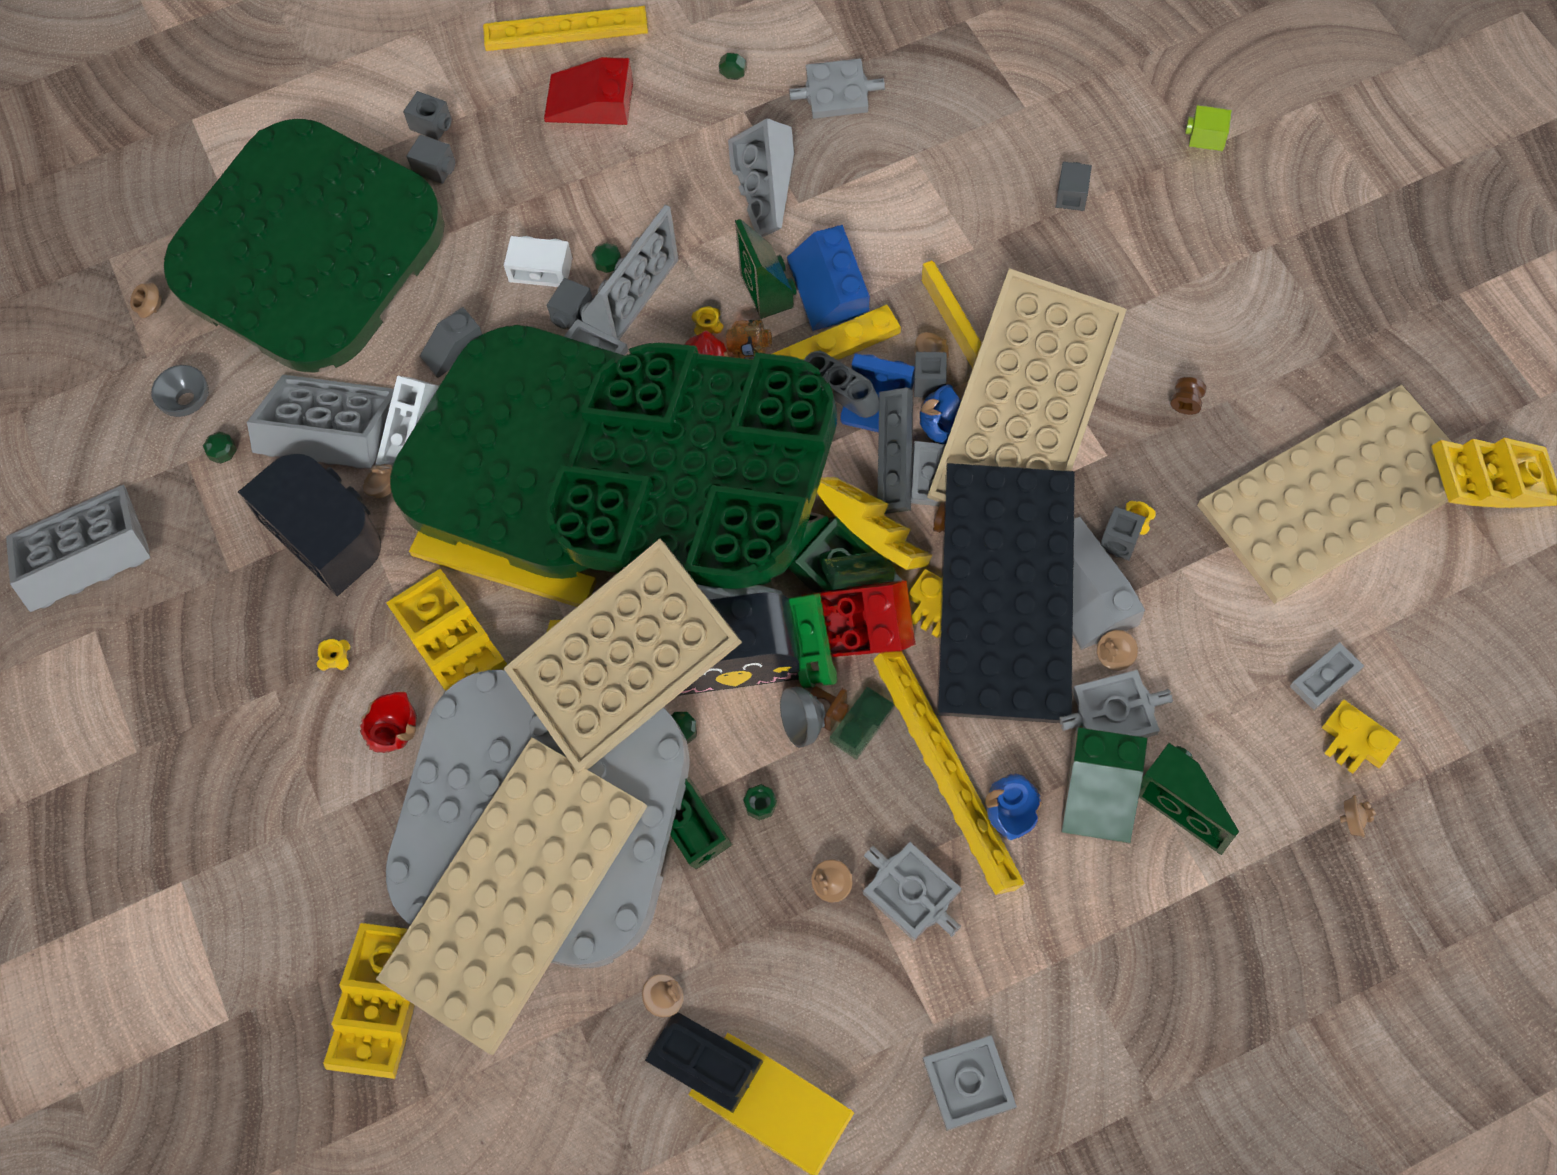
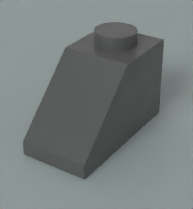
(449, 340)

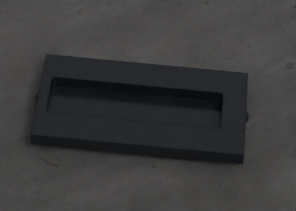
(704, 1061)

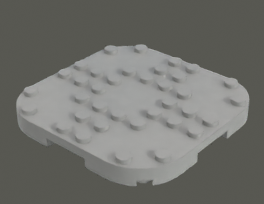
(461, 764)

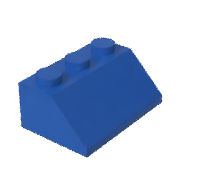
(828, 279)

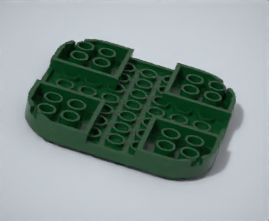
(304, 244)
(494, 444)
(698, 455)

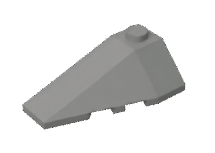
(763, 164)
(1100, 591)

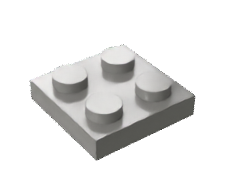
(969, 1083)

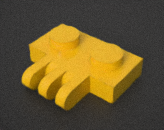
(927, 594)
(1358, 737)

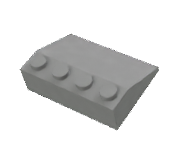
(634, 278)
(321, 420)
(75, 549)

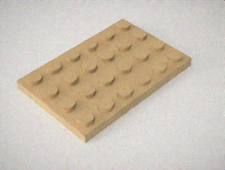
(621, 656)

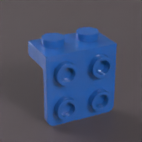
(884, 376)

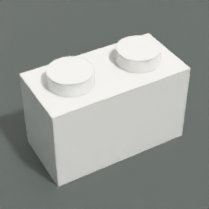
(537, 261)

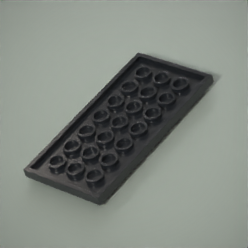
(1007, 594)

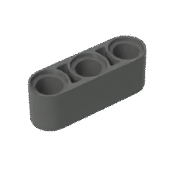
(847, 385)

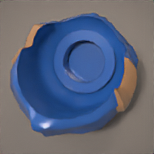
(939, 413)
(1013, 806)

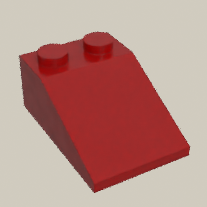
(591, 93)

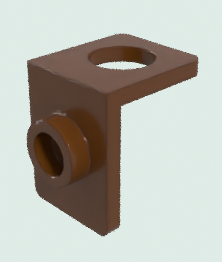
(838, 706)

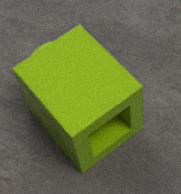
(1209, 128)

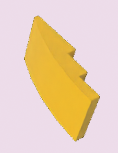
(1496, 473)
(866, 519)
(445, 630)
(369, 1017)
(786, 1114)

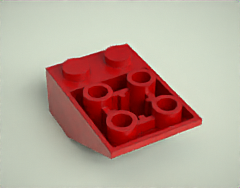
(868, 618)

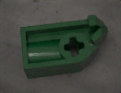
(699, 833)

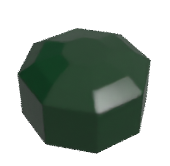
(732, 66)
(606, 257)
(219, 447)
(687, 725)
(760, 802)

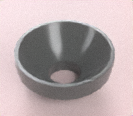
(173, 384)
(801, 716)

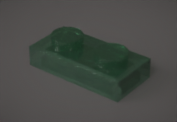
(858, 570)
(862, 723)

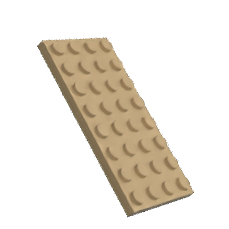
(1032, 379)
(1331, 494)
(511, 895)

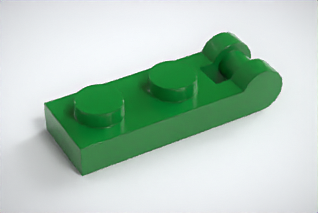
(812, 641)

